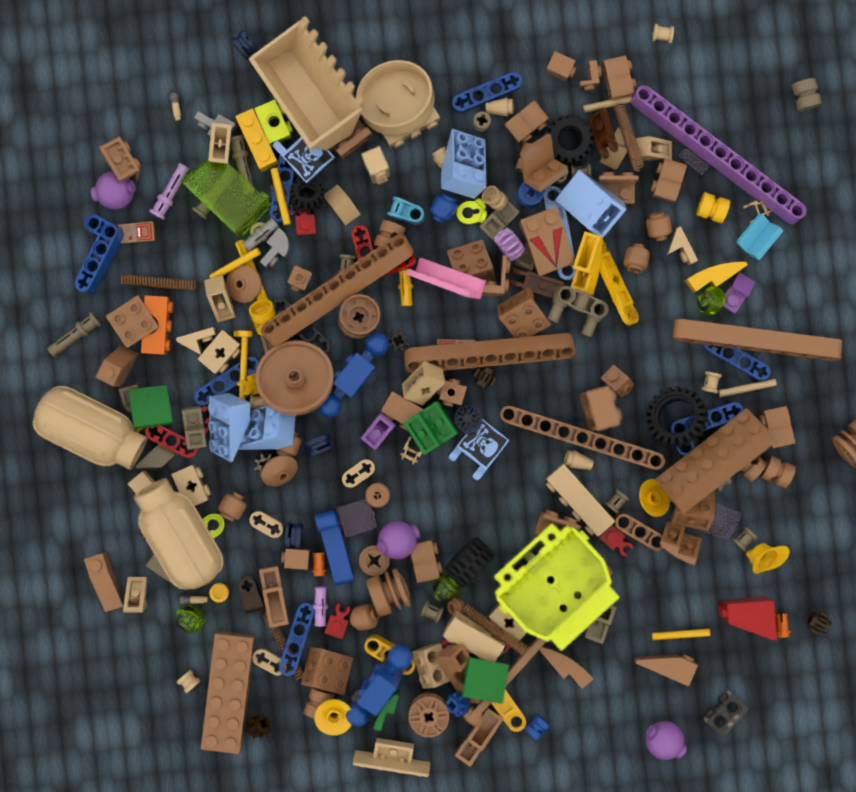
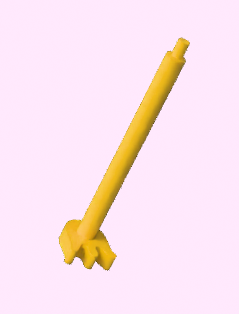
(244, 352)

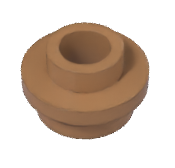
(456, 605)

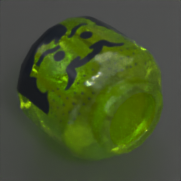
(711, 300)
(445, 589)
(189, 618)

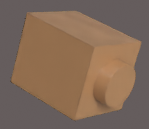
(561, 66)
(296, 558)

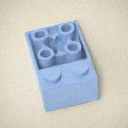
(464, 165)
(591, 203)
(227, 424)
(268, 430)

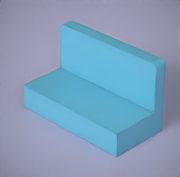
(759, 237)

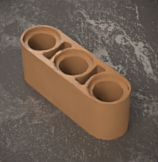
(630, 529)

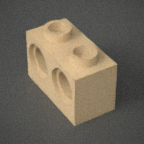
(429, 669)

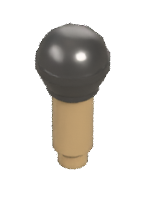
(174, 99)
(185, 599)

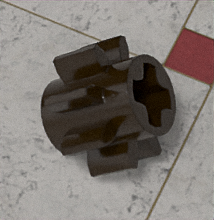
(402, 338)
(484, 377)
(819, 623)
(259, 726)

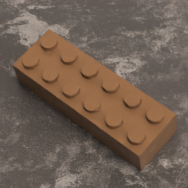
(715, 460)
(228, 692)

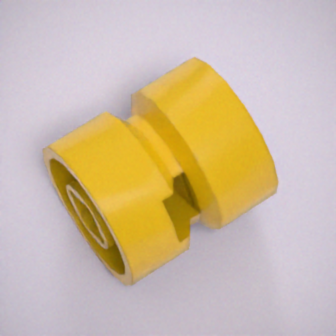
(713, 207)
(261, 312)

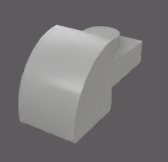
(206, 122)
(280, 246)

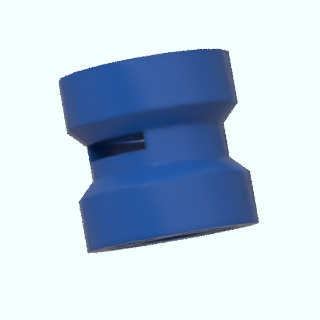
(537, 726)

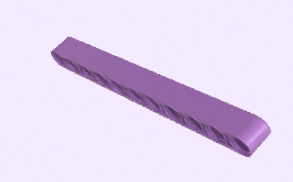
(714, 146)

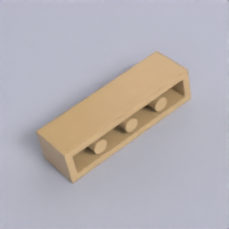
(580, 500)

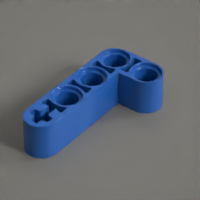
(95, 254)
(686, 421)
(335, 547)

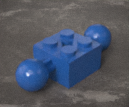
(355, 373)
(379, 686)

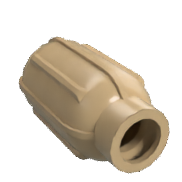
(87, 428)
(178, 536)

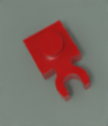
(305, 224)
(613, 538)
(337, 624)

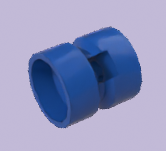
(528, 196)

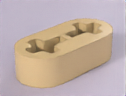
(355, 469)
(264, 528)
(267, 665)

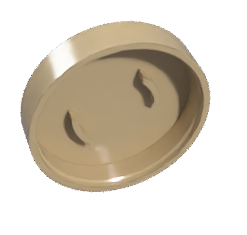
(396, 97)

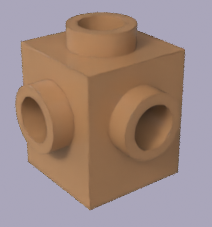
(459, 394)

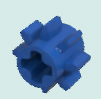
(457, 704)

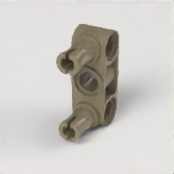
(580, 302)

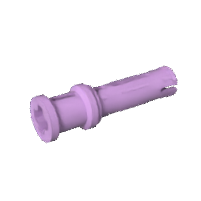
(162, 199)

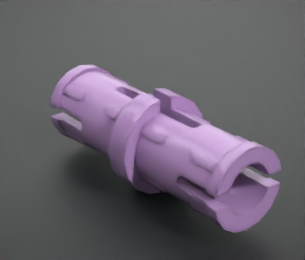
(320, 606)

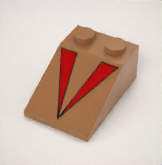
(547, 241)

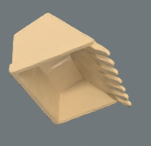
(309, 86)

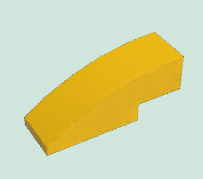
(588, 263)
(714, 275)

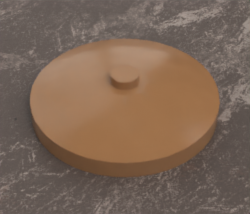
(294, 378)

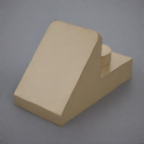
(616, 158)
(680, 241)
(193, 340)
(135, 594)

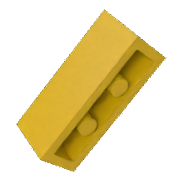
(257, 140)

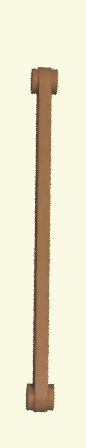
(474, 713)

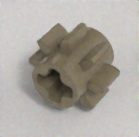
(263, 459)

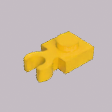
(250, 385)

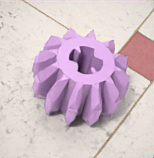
(509, 244)

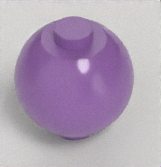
(113, 193)
(397, 540)
(665, 740)

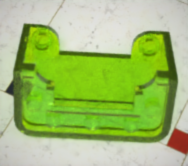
(227, 195)

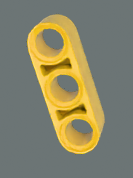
(379, 652)

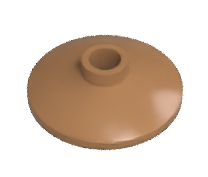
(251, 284)
(279, 470)

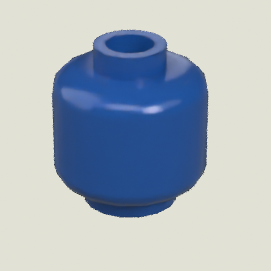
(443, 207)

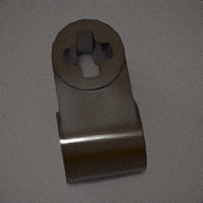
(251, 598)

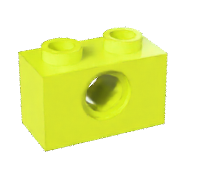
(268, 112)

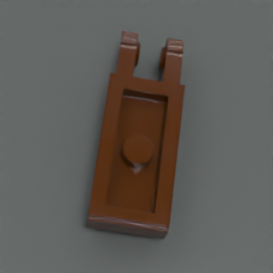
(603, 132)
(540, 285)

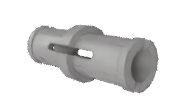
(260, 234)

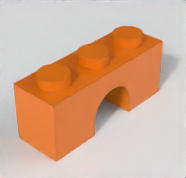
(158, 342)

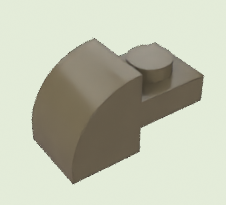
(598, 629)

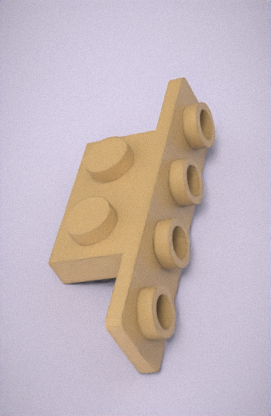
(393, 757)

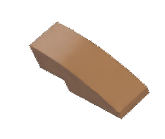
(273, 596)
(566, 665)
(478, 737)

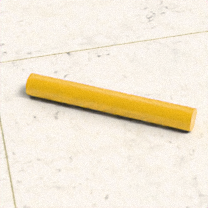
(280, 196)
(236, 263)
(680, 634)

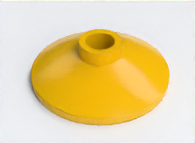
(653, 498)
(332, 724)

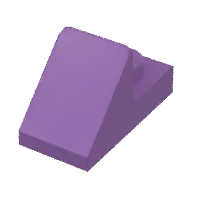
(737, 292)
(378, 431)

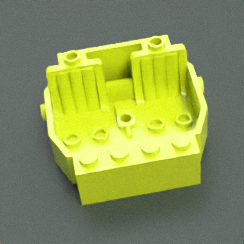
(537, 603)

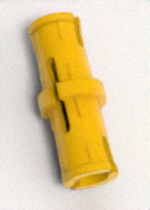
(405, 288)

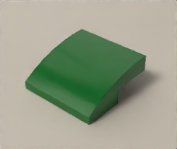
(150, 407)
(430, 427)
(485, 680)
(389, 707)

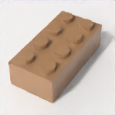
(600, 408)

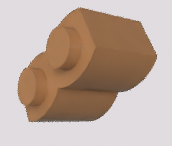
(618, 77)
(527, 122)
(668, 181)
(779, 425)
(425, 562)

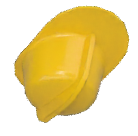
(766, 558)

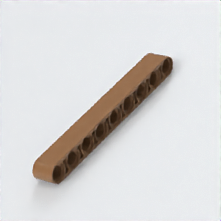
(337, 290)
(757, 340)
(492, 352)
(571, 438)

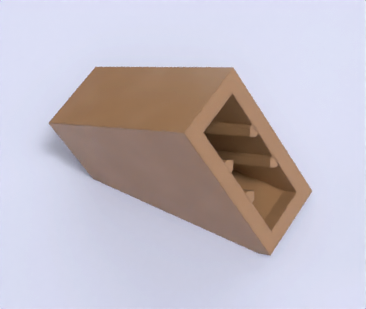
(117, 366)

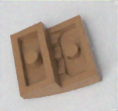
(680, 544)

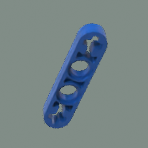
(488, 95)
(285, 185)
(735, 361)
(225, 378)
(293, 638)

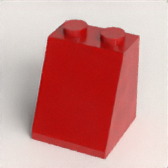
(750, 614)

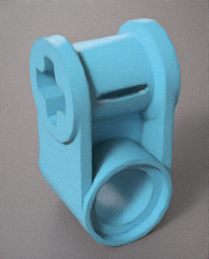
(404, 211)

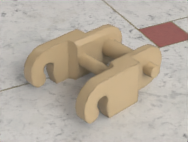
(754, 204)
(406, 448)

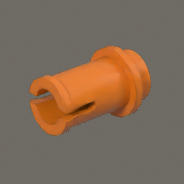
(319, 564)
(782, 627)

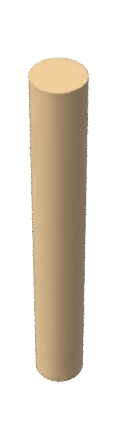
(607, 103)
(746, 388)

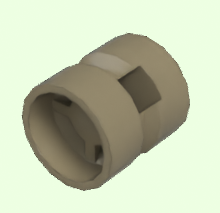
(806, 93)

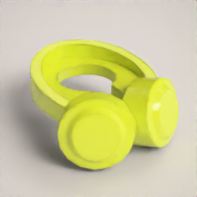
(477, 204)
(219, 519)

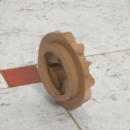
(374, 569)

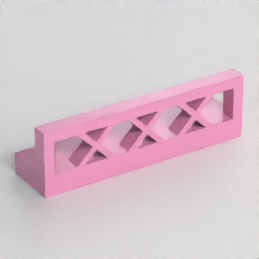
(448, 278)

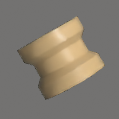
(188, 681)

